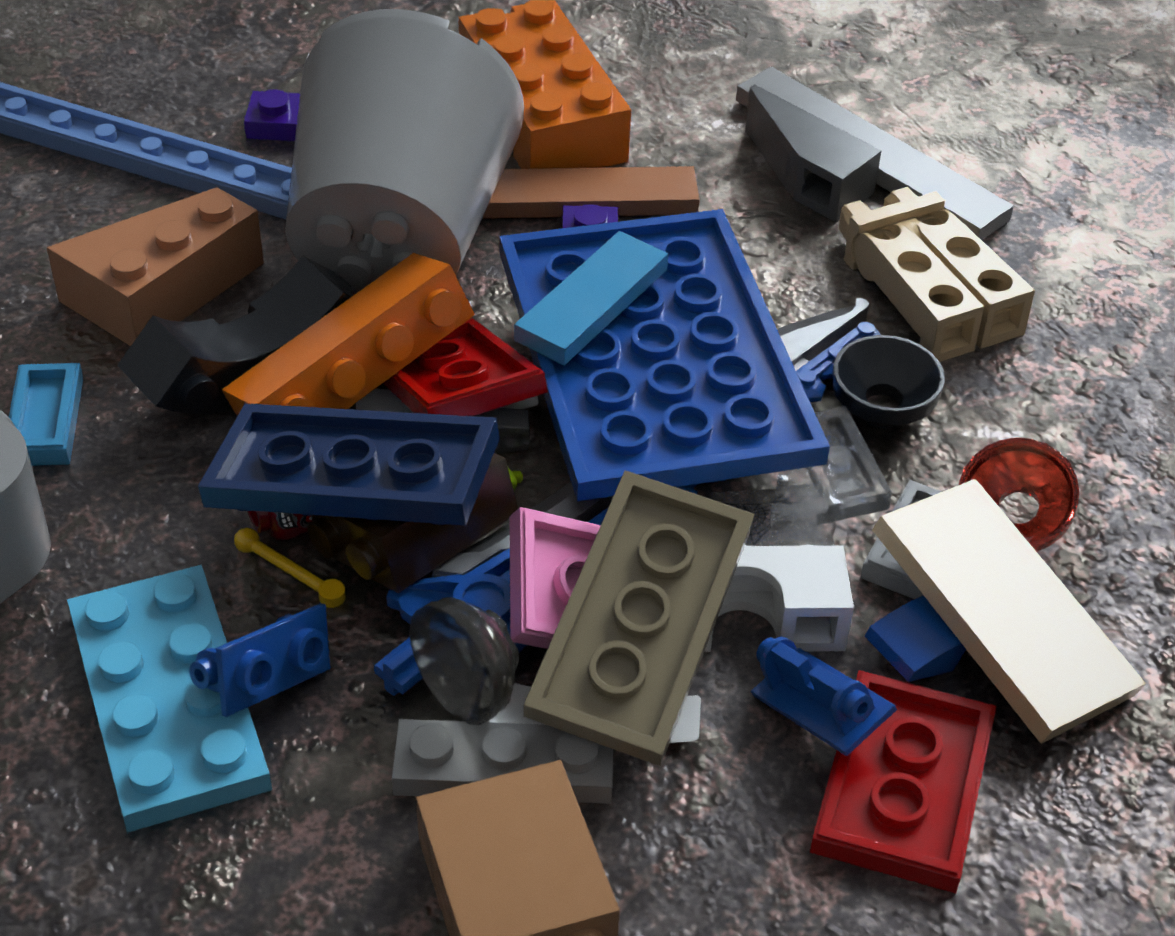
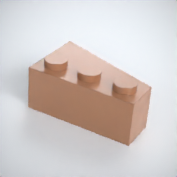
(158, 262)

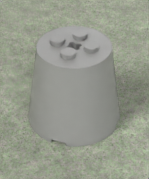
(397, 143)

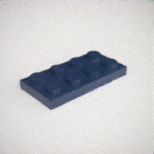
(351, 464)

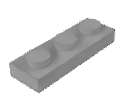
(453, 753)

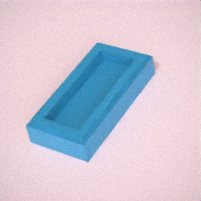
(47, 410)

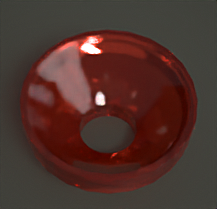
(1031, 469)

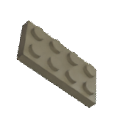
(639, 618)

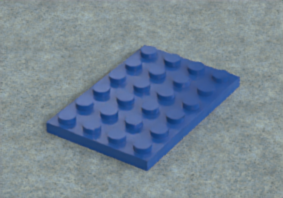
(683, 377)

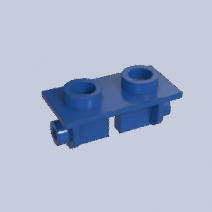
(265, 660)
(818, 696)

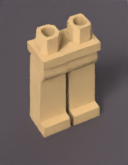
(936, 273)

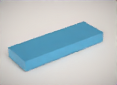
(590, 297)

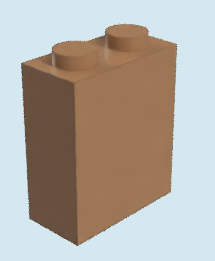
(515, 858)

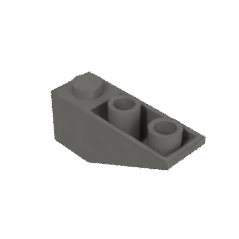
(810, 156)

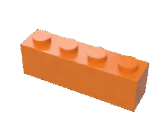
(360, 340)

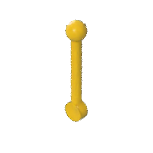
(330, 591)

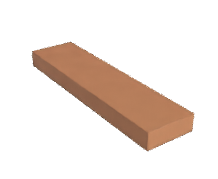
(631, 189)

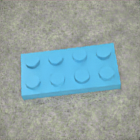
(159, 730)

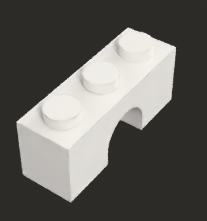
(798, 591)

